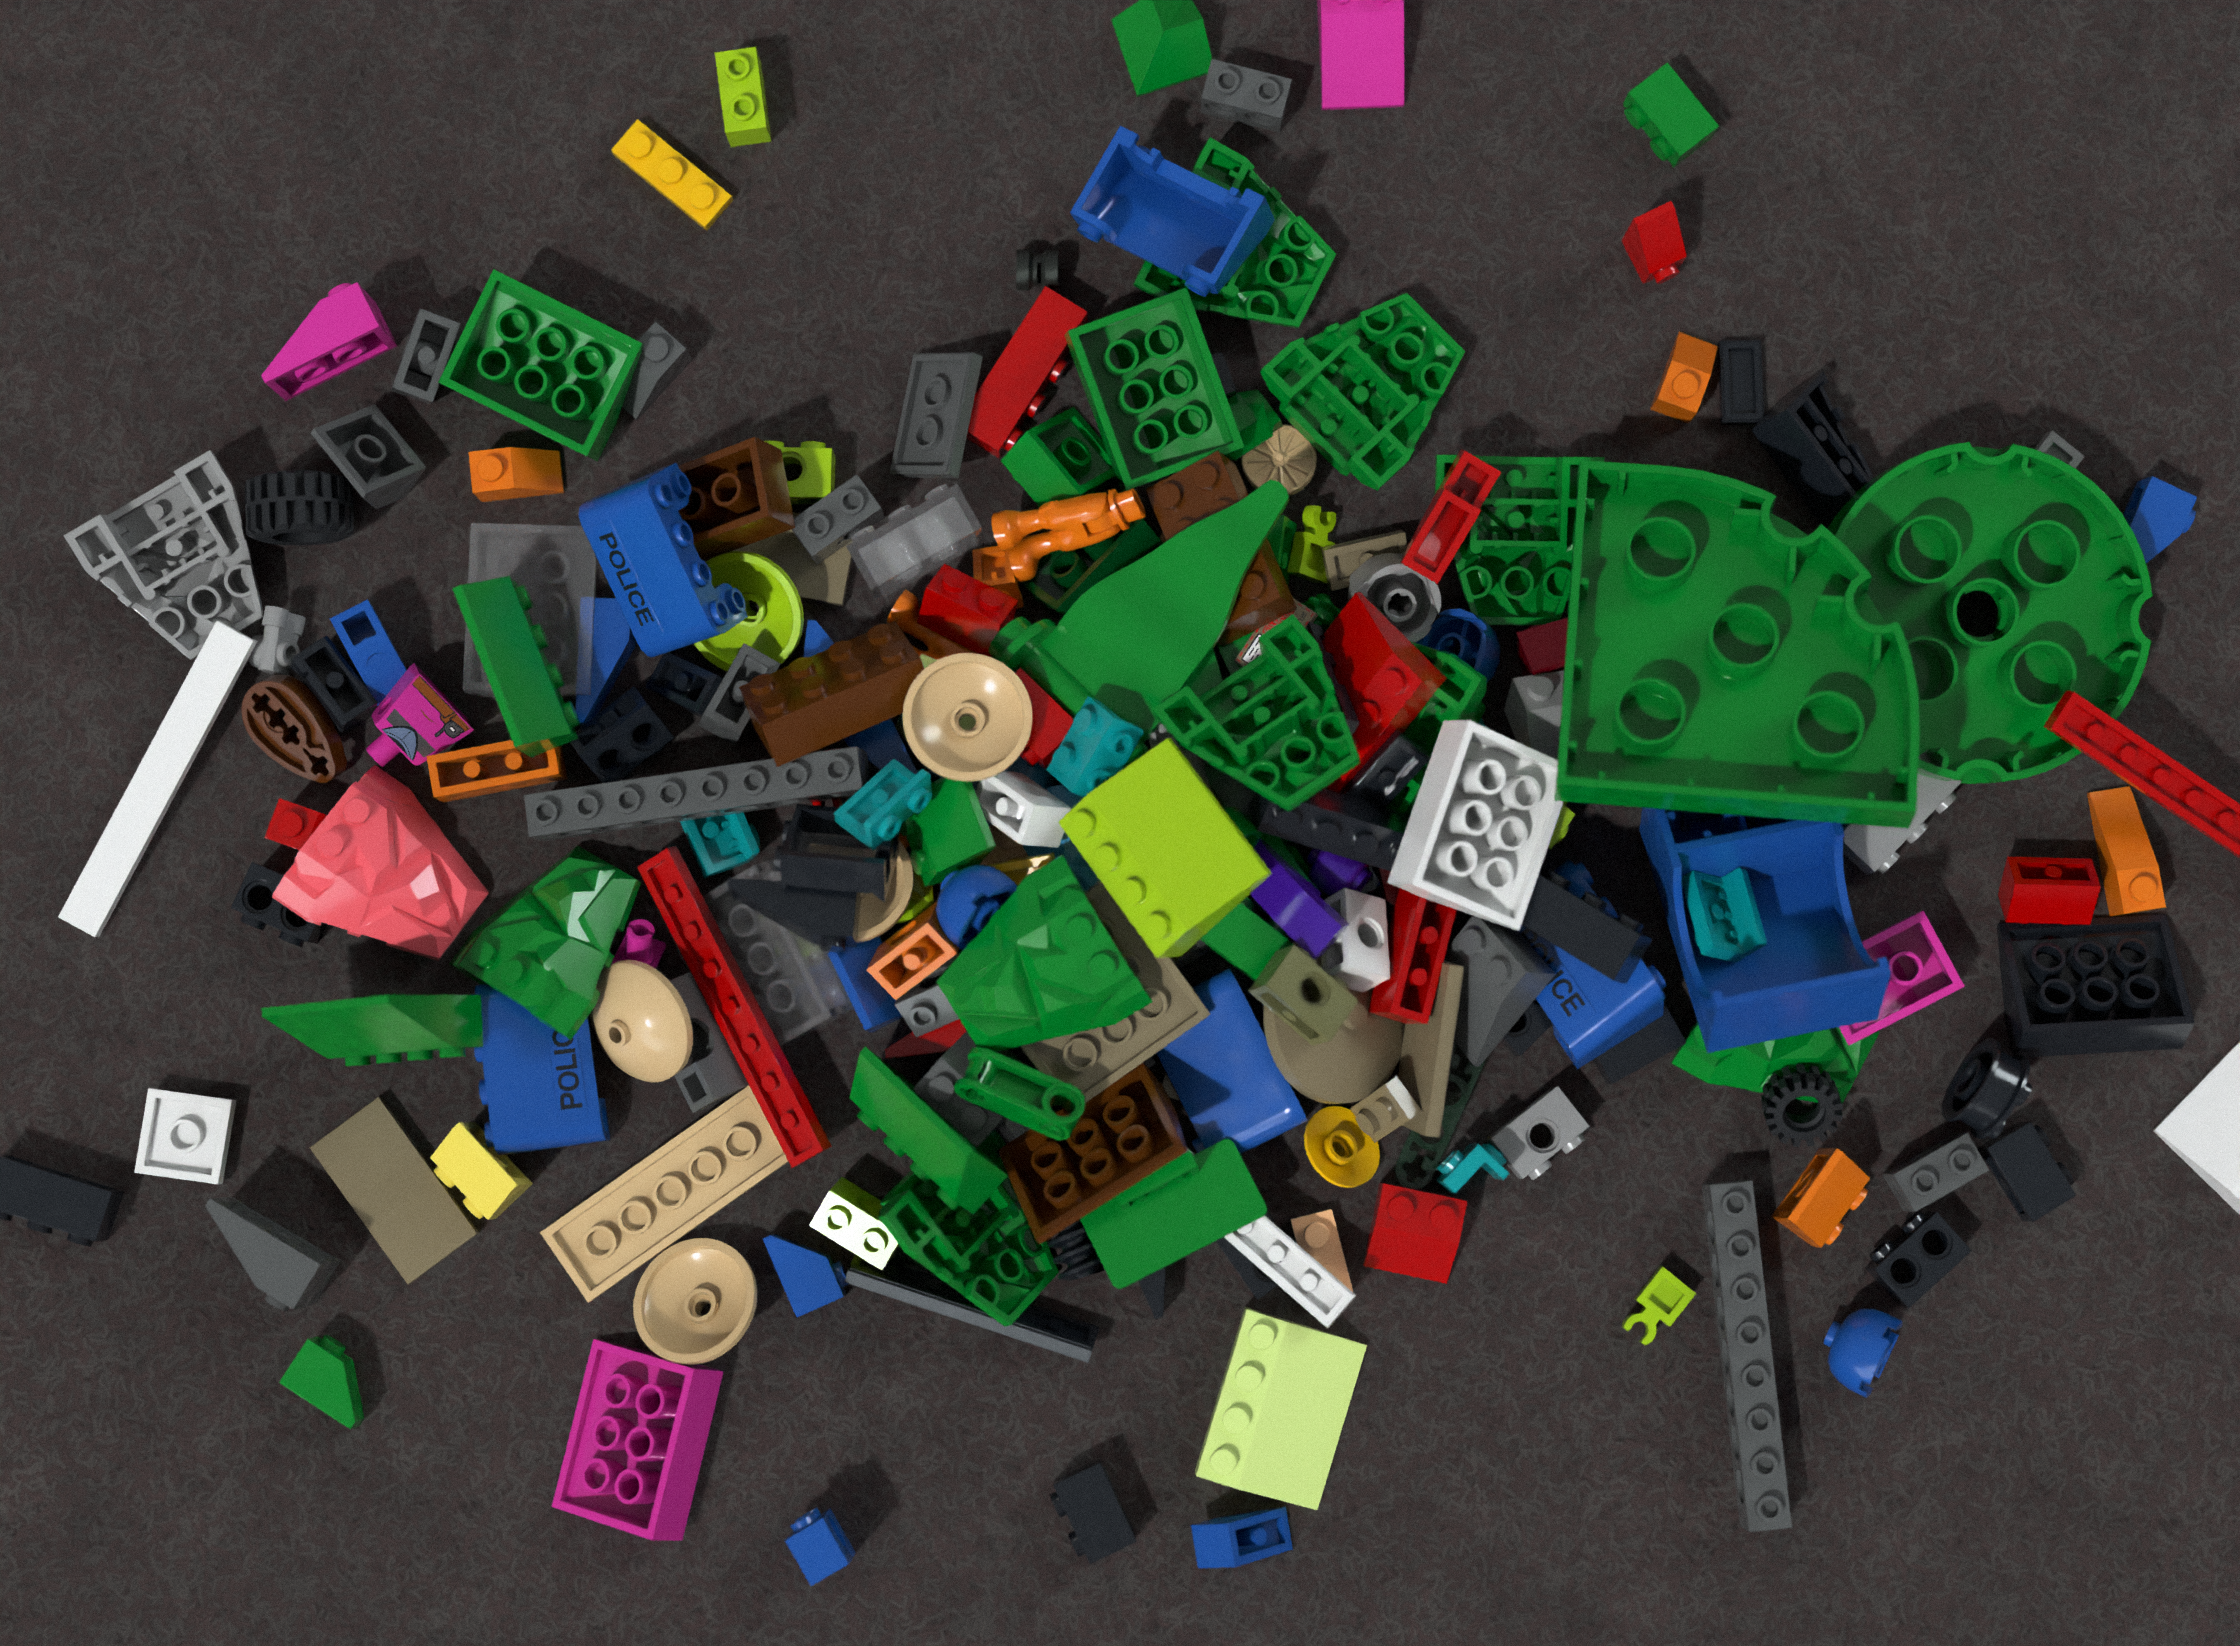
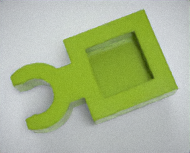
(1306, 553)
(1662, 1300)

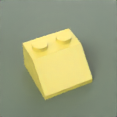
(482, 1175)

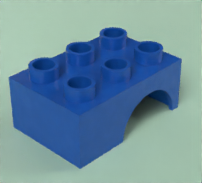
(1813, 962)

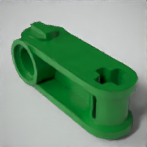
(1020, 1093)

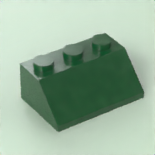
(1068, 574)

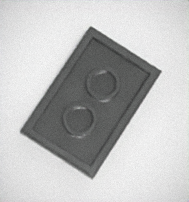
(936, 415)

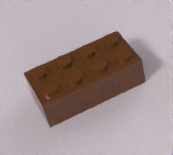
(1201, 492)
(737, 497)
(832, 692)

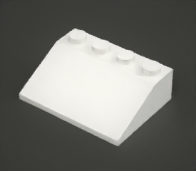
(1479, 824)
(2207, 1128)

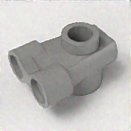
(278, 641)

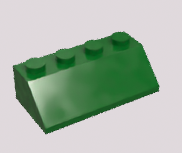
(517, 665)
(917, 1129)

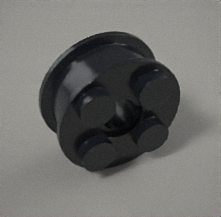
(1987, 1089)

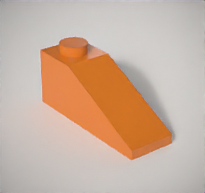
(2124, 853)

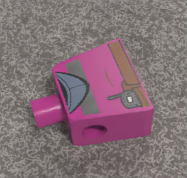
(416, 720)

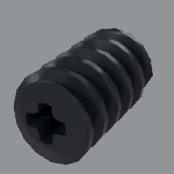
(1076, 1253)

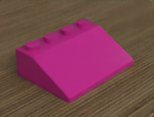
(637, 1441)

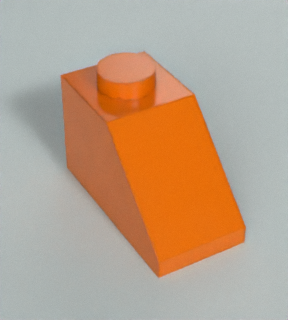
(1685, 378)
(515, 473)

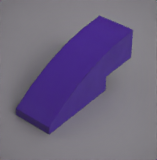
(1296, 904)

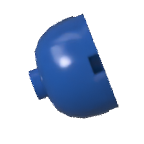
(1467, 638)
(970, 900)
(1861, 1348)

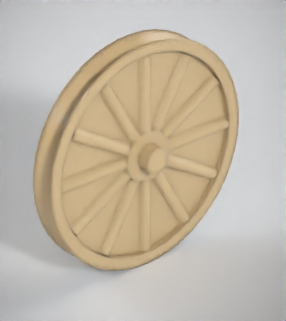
(1282, 458)

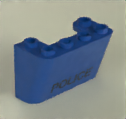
(655, 565)
(1583, 1004)
(536, 1081)

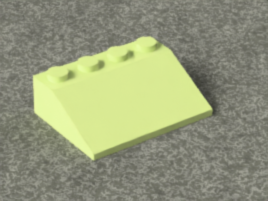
(1280, 1409)

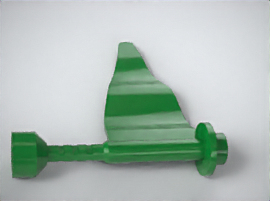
(1149, 623)

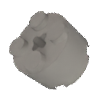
(1417, 599)

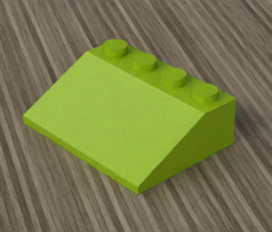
(1165, 849)

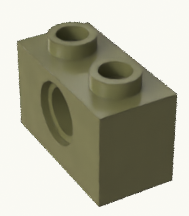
(1280, 992)

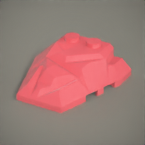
(383, 871)

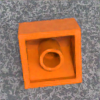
(1822, 1197)

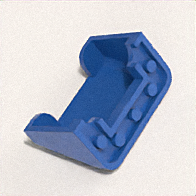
(1170, 215)
(1229, 1074)

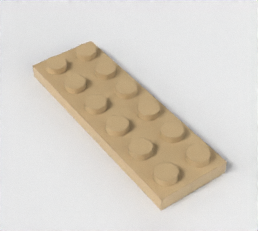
(666, 1195)

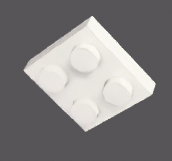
(185, 1136)

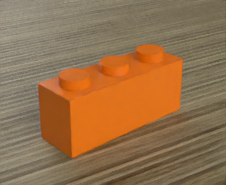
(491, 770)

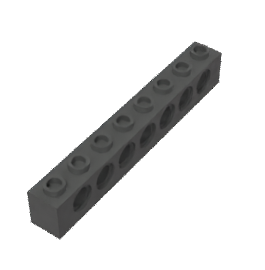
(695, 794)
(1746, 1356)

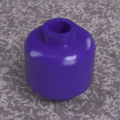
(1336, 872)

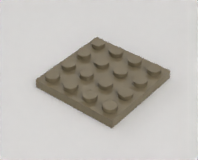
(1105, 1054)

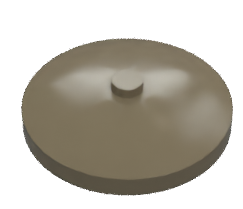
(1347, 1066)

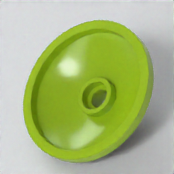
(780, 618)

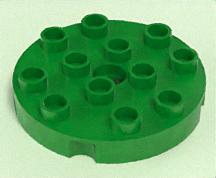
(2062, 586)

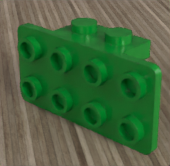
(1174, 1213)

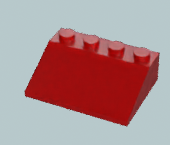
(1382, 675)

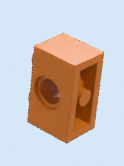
(911, 954)

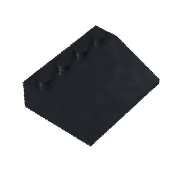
(2093, 987)

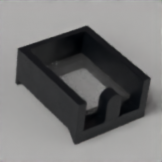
(828, 857)

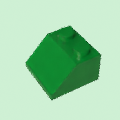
(1060, 459)
(948, 832)

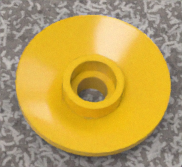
(1356, 1152)

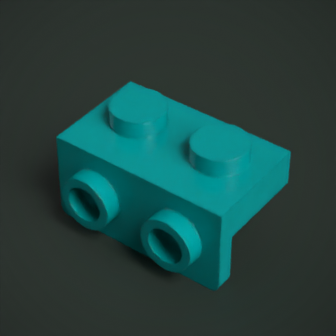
(1093, 748)
(885, 804)
(721, 842)
(1724, 914)
(1460, 1166)

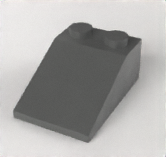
(1497, 984)
(274, 1257)

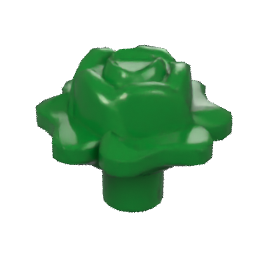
(1324, 608)

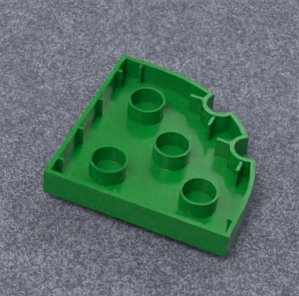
(1727, 659)

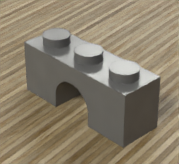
(713, 1068)

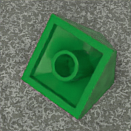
(1162, 43)

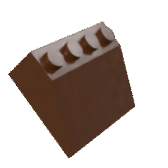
(1115, 1144)

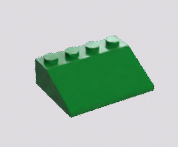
(543, 365)
(1153, 389)
(384, 1027)

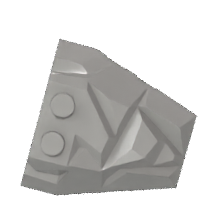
(177, 556)

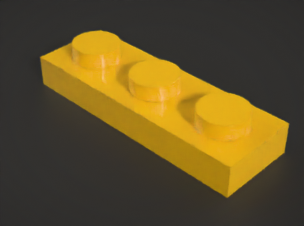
(672, 174)

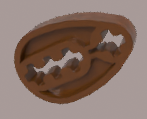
(316, 732)

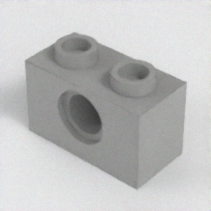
(1514, 1140)

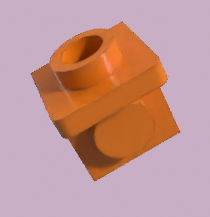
(994, 568)

